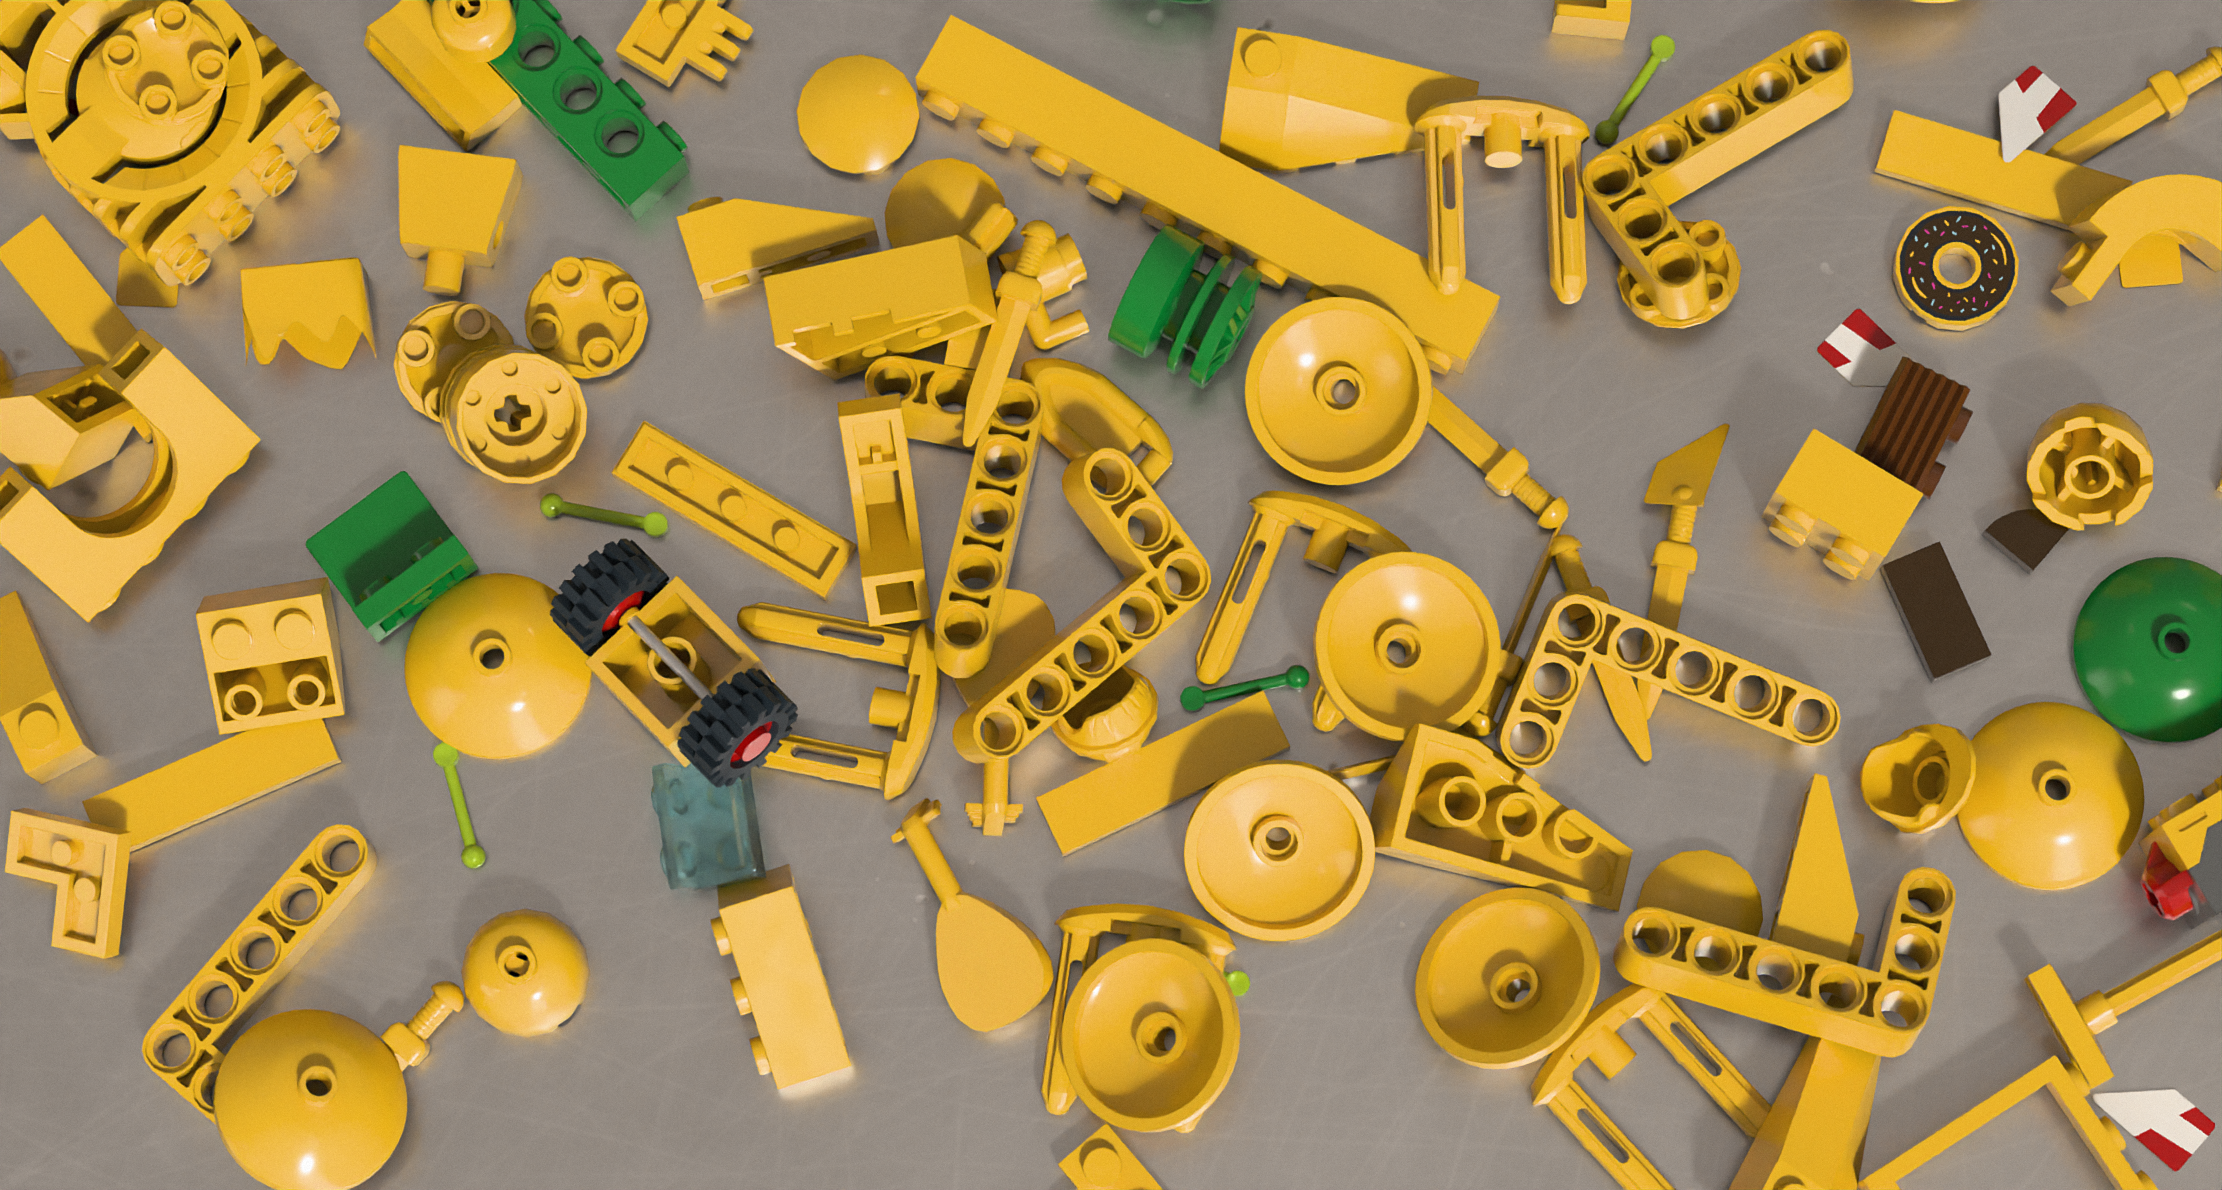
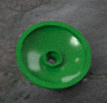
(2124, 657)

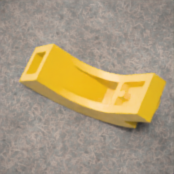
(2164, 206)
(885, 510)

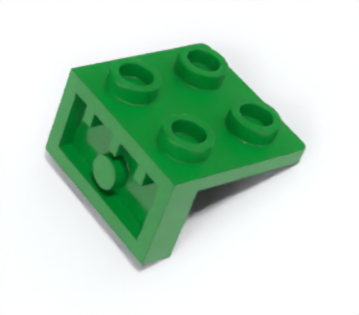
(390, 555)

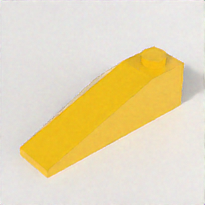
(1322, 103)
(1475, 816)
(1816, 1123)

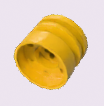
(539, 436)

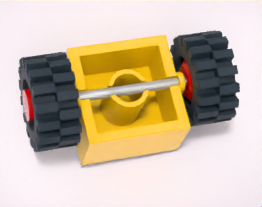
(673, 663)

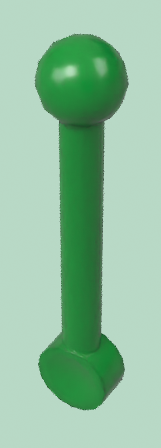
(1194, 698)

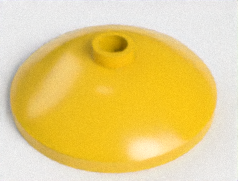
(1294, 384)
(1437, 619)
(504, 708)
(2042, 839)
(1284, 885)
(1491, 954)
(1119, 1029)
(300, 1138)

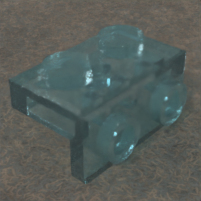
(706, 830)

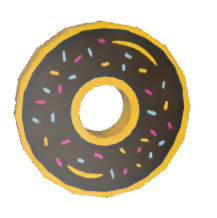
(1962, 233)

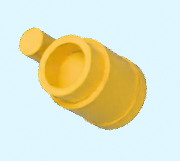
(1058, 273)

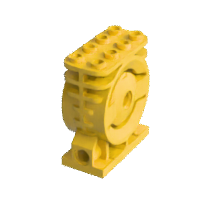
(174, 211)

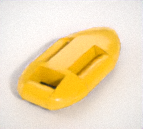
(1091, 413)

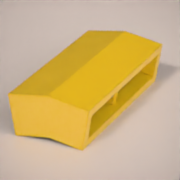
(461, 96)

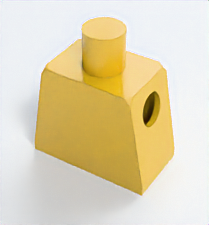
(454, 211)

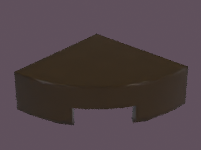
(2025, 536)

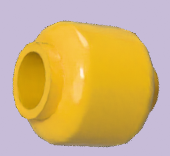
(474, 28)

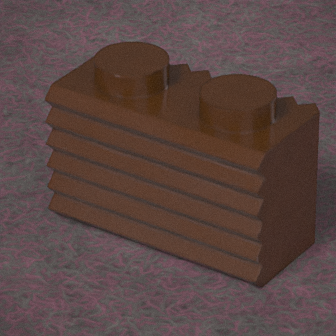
(1913, 424)

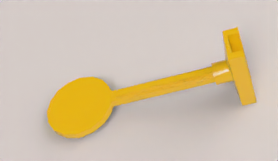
(2079, 1021)

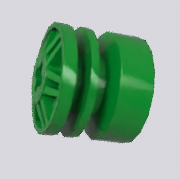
(1185, 306)

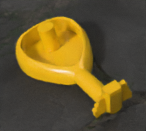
(1021, 631)
(986, 956)

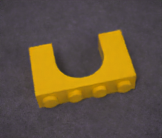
(194, 450)

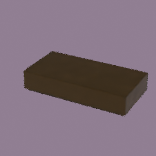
(1935, 611)

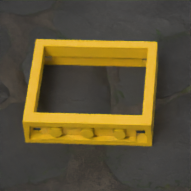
(2068, 1090)

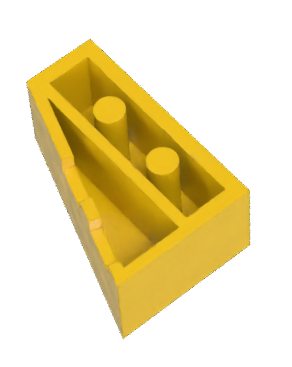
(880, 304)
(779, 979)

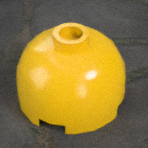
(2089, 466)
(550, 980)

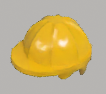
(1111, 717)
(1919, 777)

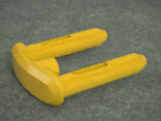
(1503, 125)
(1274, 511)
(909, 711)
(1080, 942)
(1611, 1053)

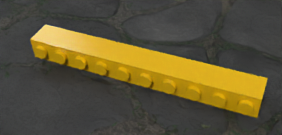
(1194, 189)

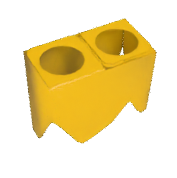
(310, 305)

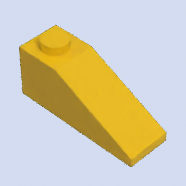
(747, 240)
(34, 700)
(1816, 895)

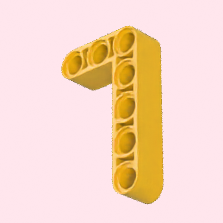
(1703, 157)
(985, 500)
(1100, 624)
(1655, 667)
(1803, 973)
(254, 986)

